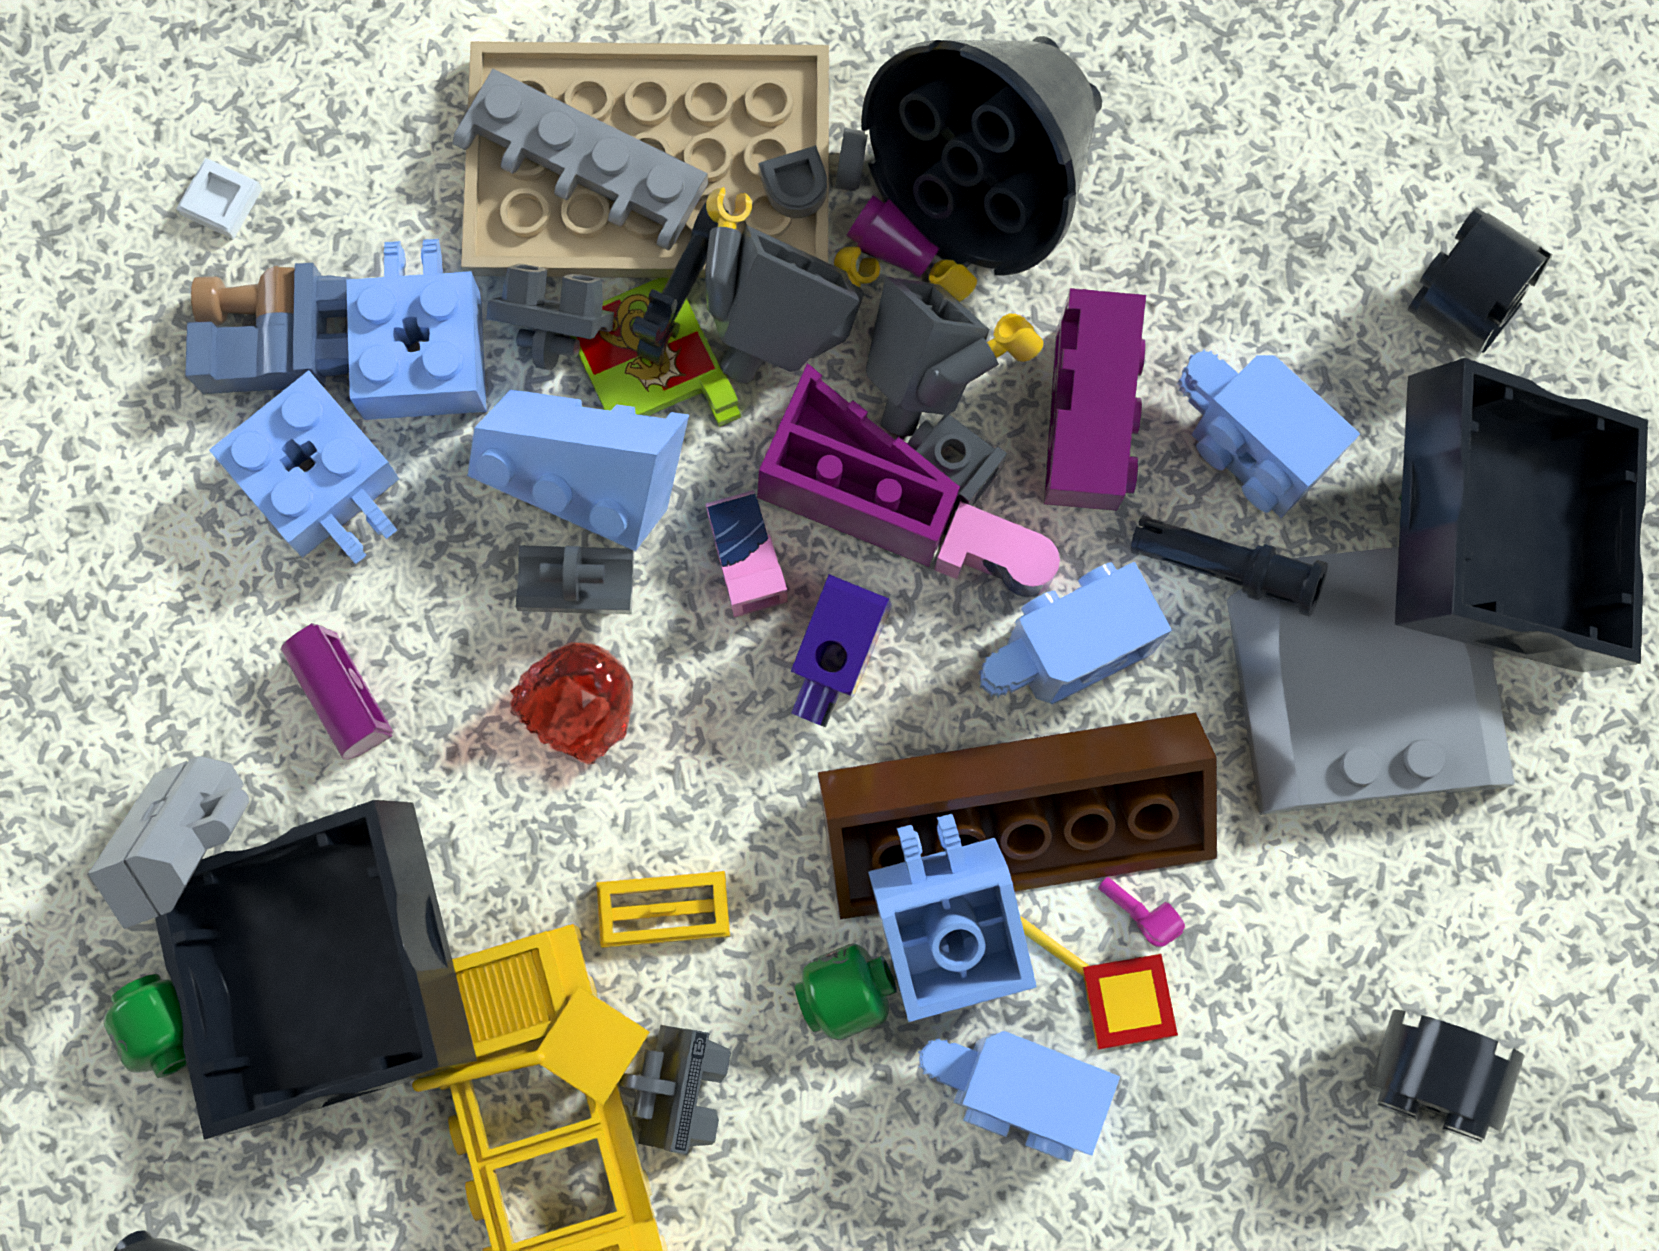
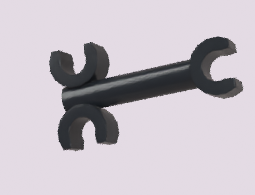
(663, 307)

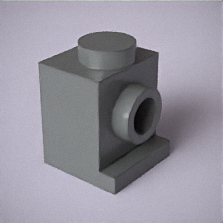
(980, 459)

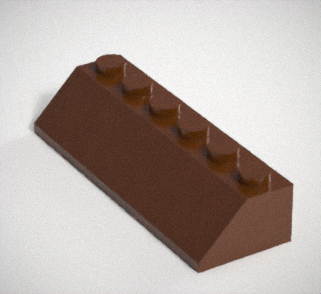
(1053, 803)

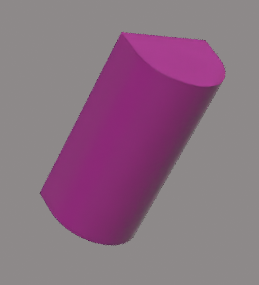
(336, 690)

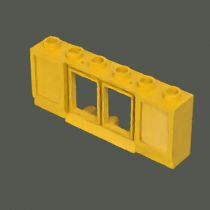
(510, 1006)

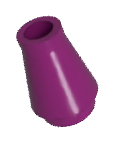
(891, 237)

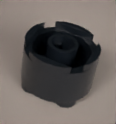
(1479, 282)
(1445, 1074)

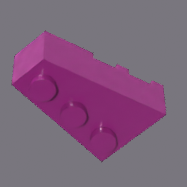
(1095, 400)
(853, 475)

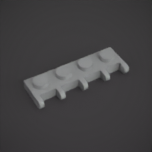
(583, 154)

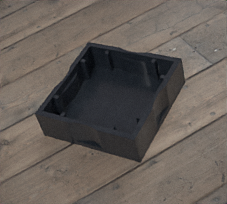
(1521, 519)
(313, 970)

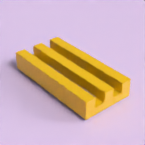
(663, 935)

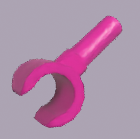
(1157, 926)

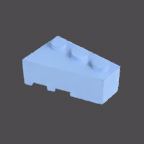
(581, 462)

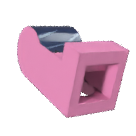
(999, 548)
(746, 554)

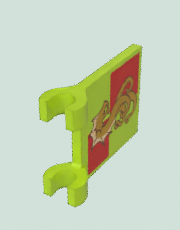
(636, 382)

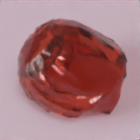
(552, 704)

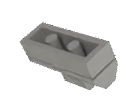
(167, 836)

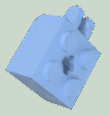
(399, 310)
(1264, 427)
(311, 505)
(1078, 638)
(951, 924)
(1025, 1087)

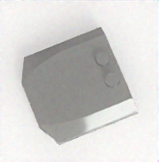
(1361, 705)

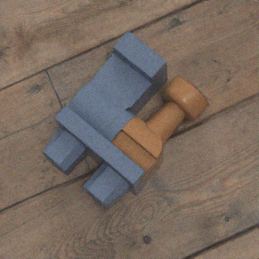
(288, 333)

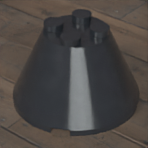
(982, 145)

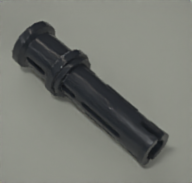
(1256, 569)

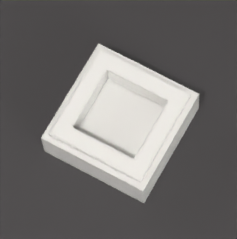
(219, 198)

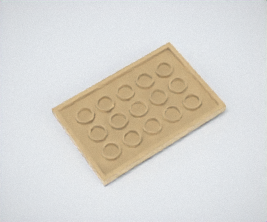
(696, 102)

